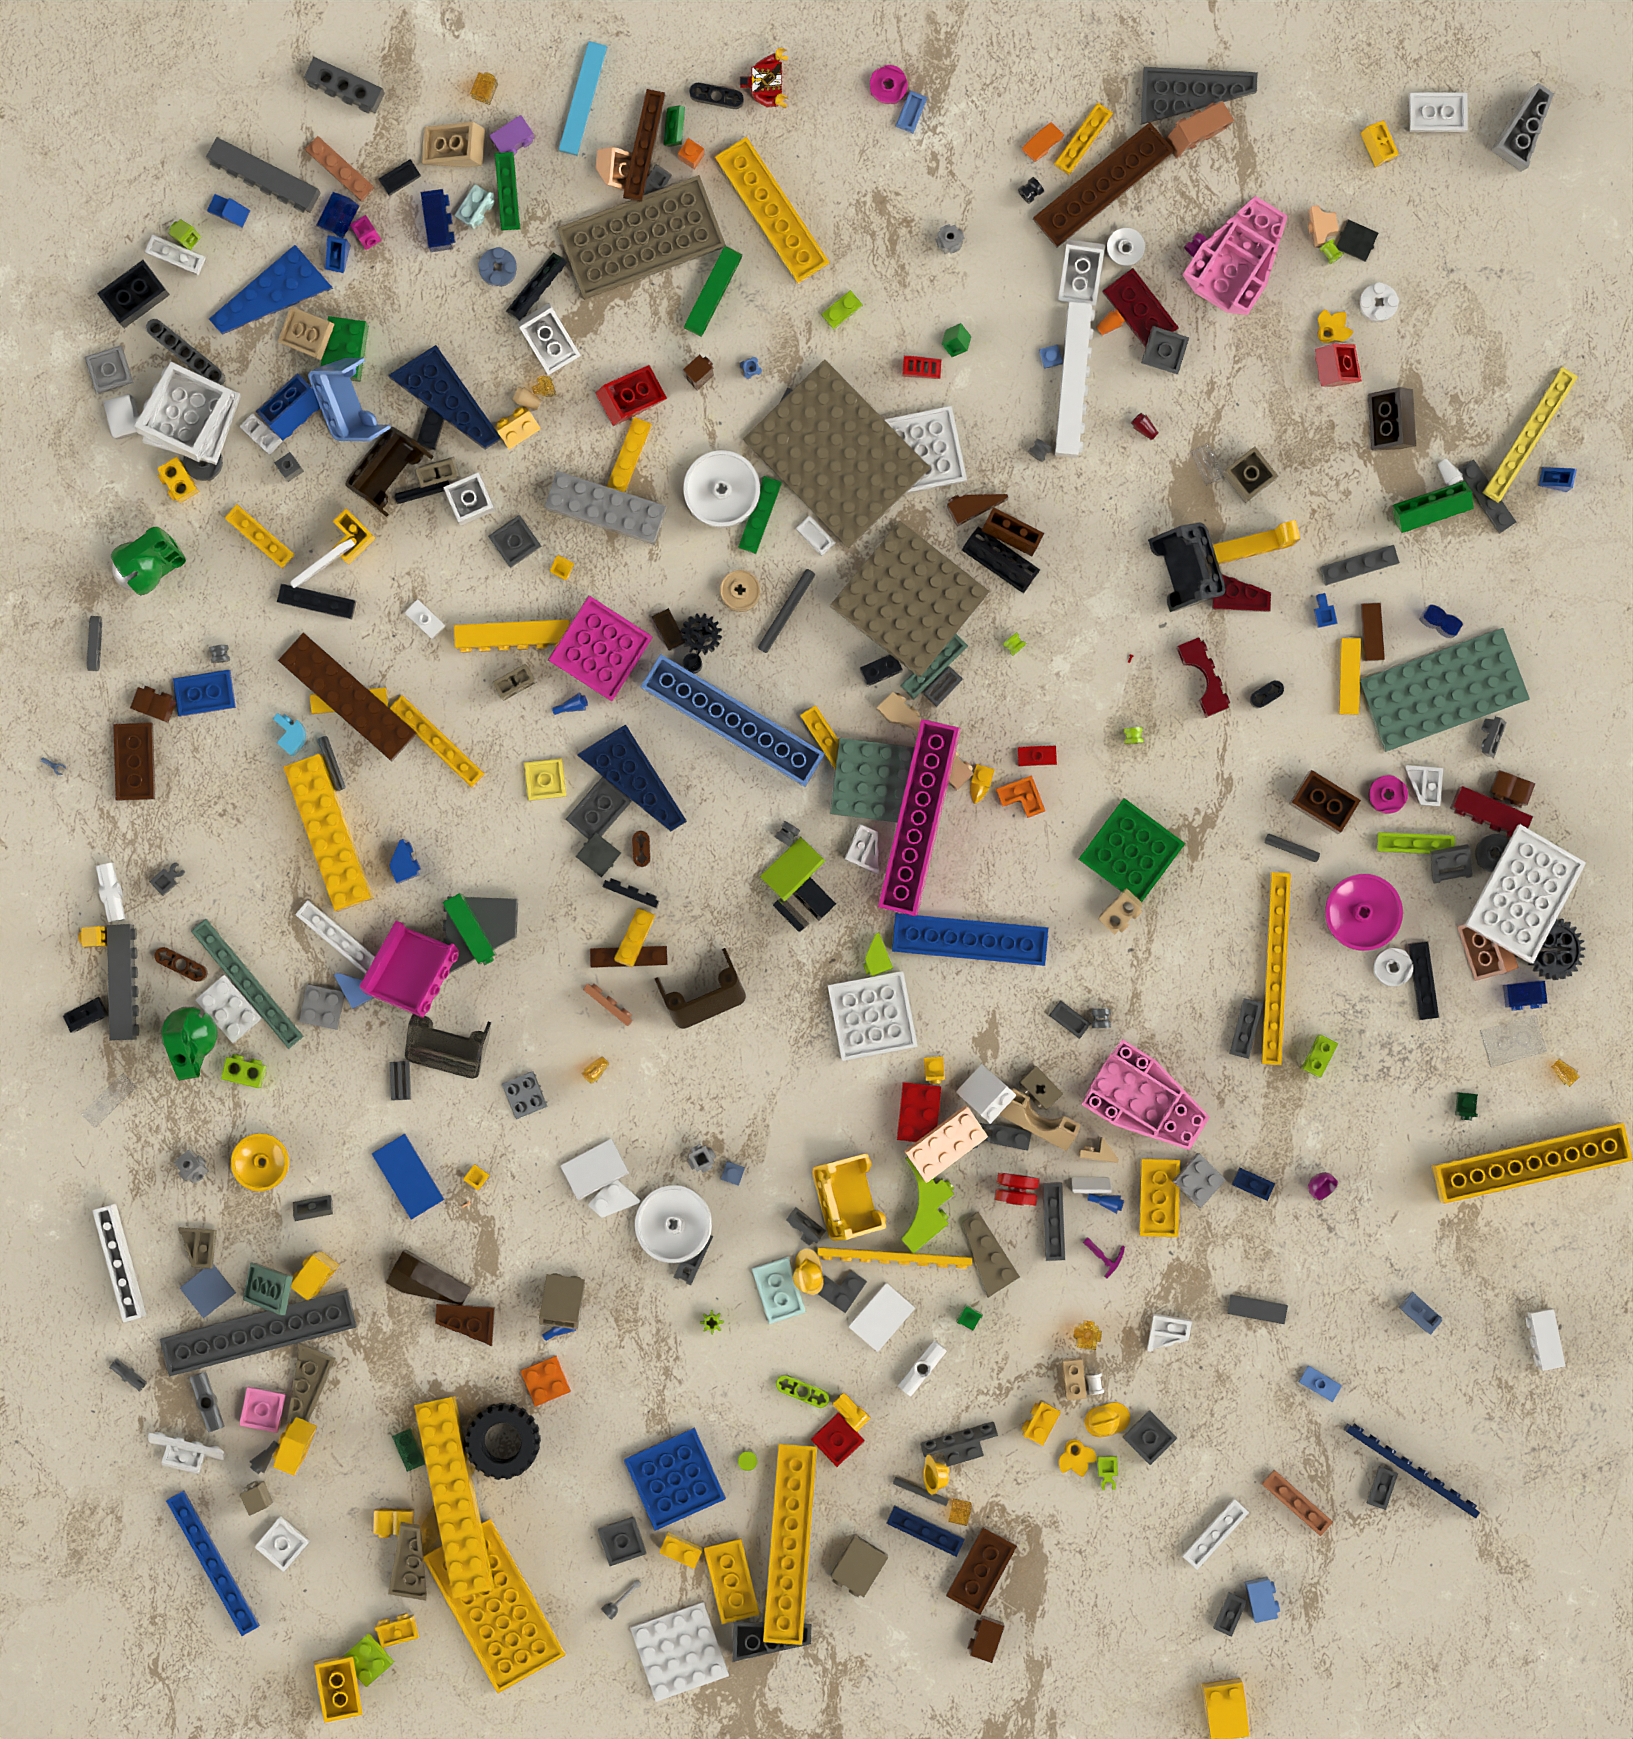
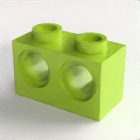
(1319, 1056)
(243, 1076)

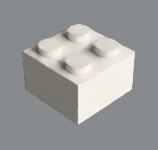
(469, 499)

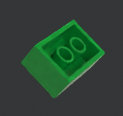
(346, 341)

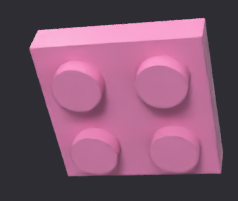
(262, 1409)

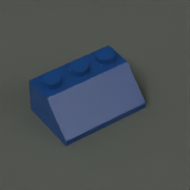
(289, 407)

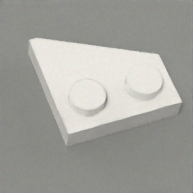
(1426, 783)
(864, 849)
(612, 1199)
(1167, 1331)

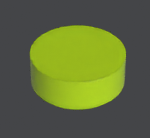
(747, 1460)

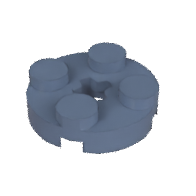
(496, 278)

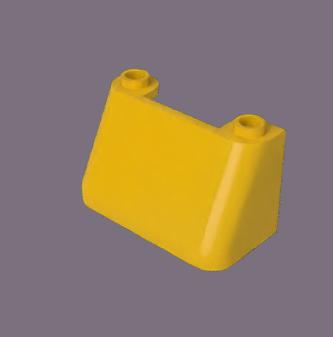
(847, 1198)

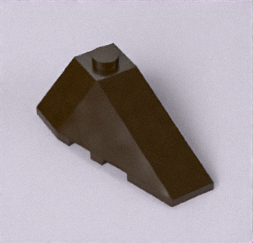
(420, 1278)

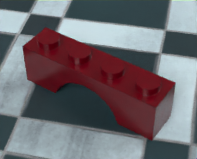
(1194, 654)

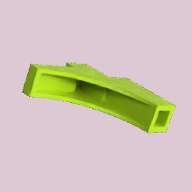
(928, 1219)

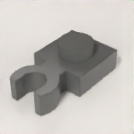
(165, 881)

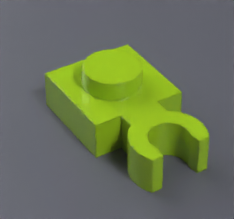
(1107, 1468)

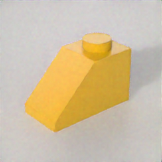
(93, 936)

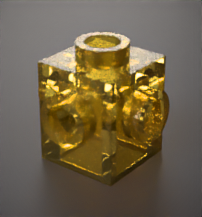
(1087, 1342)

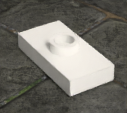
(425, 619)

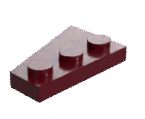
(1242, 597)

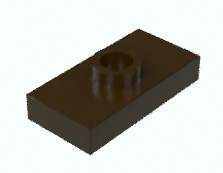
(668, 629)

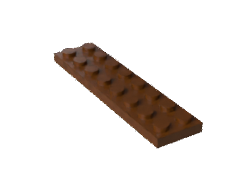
(1103, 185)
(347, 697)

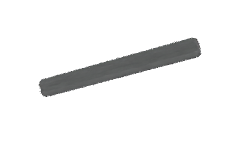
(786, 611)

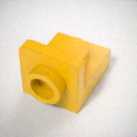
(934, 1069)

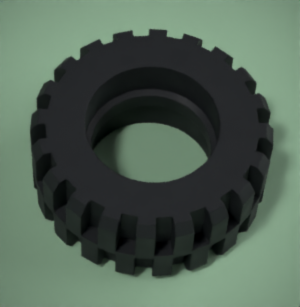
(488, 1463)

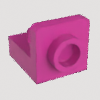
(365, 232)

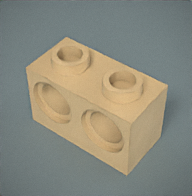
(1117, 908)
(1074, 1378)

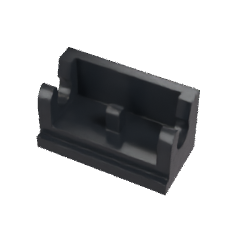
(814, 899)
(85, 1015)

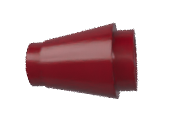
(1144, 426)

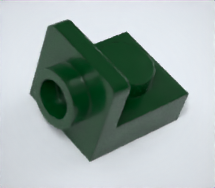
(1466, 1106)

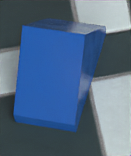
(337, 253)
(1557, 478)

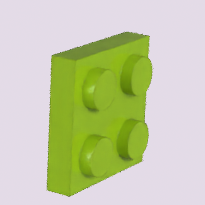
(369, 1659)

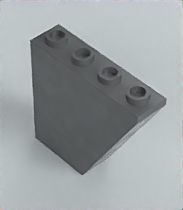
(497, 918)

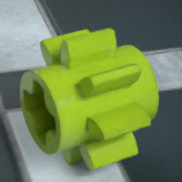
(708, 1326)

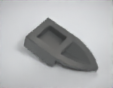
(656, 179)

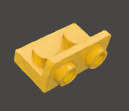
(1041, 1422)

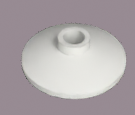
(1126, 237)

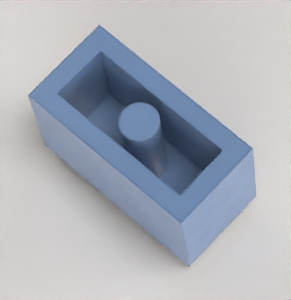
(1261, 1599)

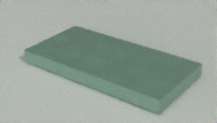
(267, 1288)

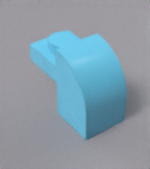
(295, 736)

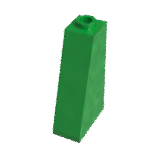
(470, 929)

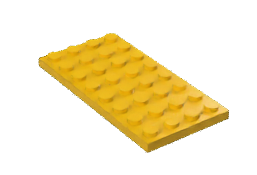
(502, 1623)

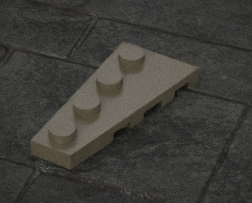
(993, 1264)
(309, 1380)
(408, 1566)

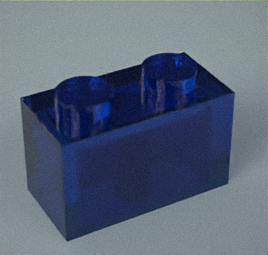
(1525, 994)

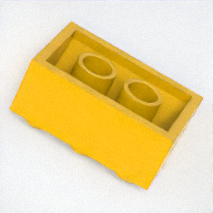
(338, 1688)

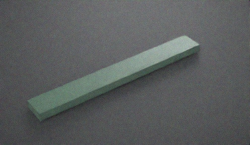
(247, 983)

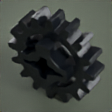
(709, 635)

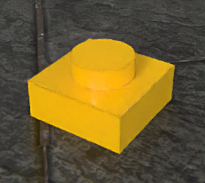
(562, 567)
(476, 1177)

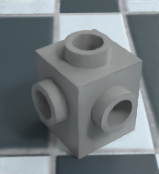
(950, 245)
(698, 1165)
(191, 1167)

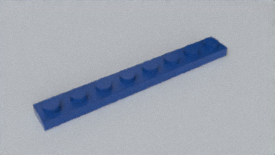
(212, 1563)

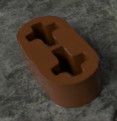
(636, 848)

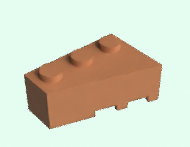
(1199, 127)

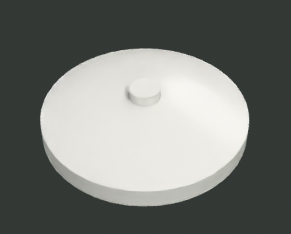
(721, 488)
(673, 1224)

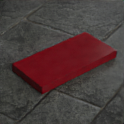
(1138, 306)

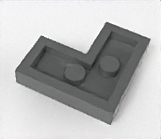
(843, 1295)

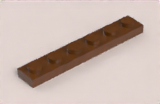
(644, 145)

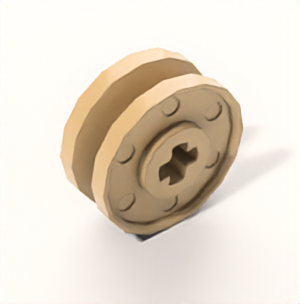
(750, 585)

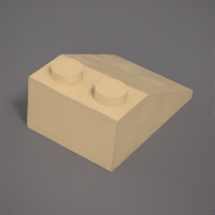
(454, 145)

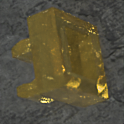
(544, 387)

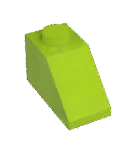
(184, 234)
(877, 957)

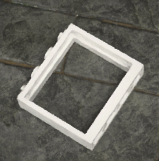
(209, 429)

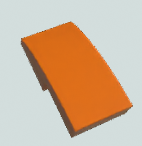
(1042, 141)

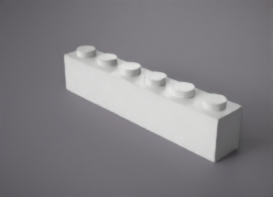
(119, 1263)

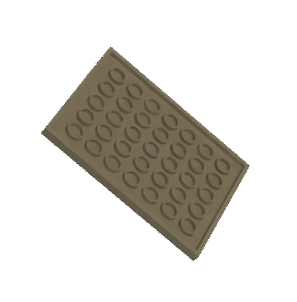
(836, 453)

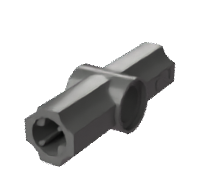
(211, 1415)

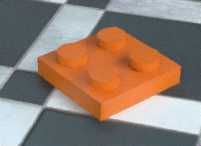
(545, 1381)

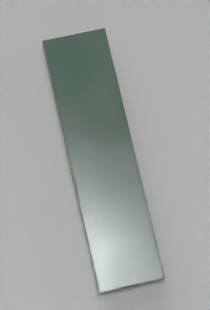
(914, 685)

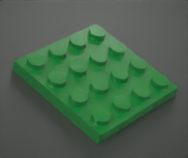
(1131, 850)

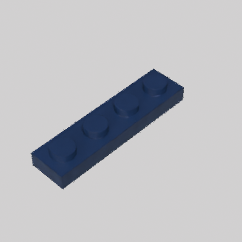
(925, 1531)

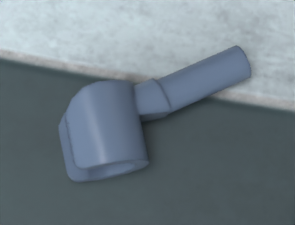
(53, 765)

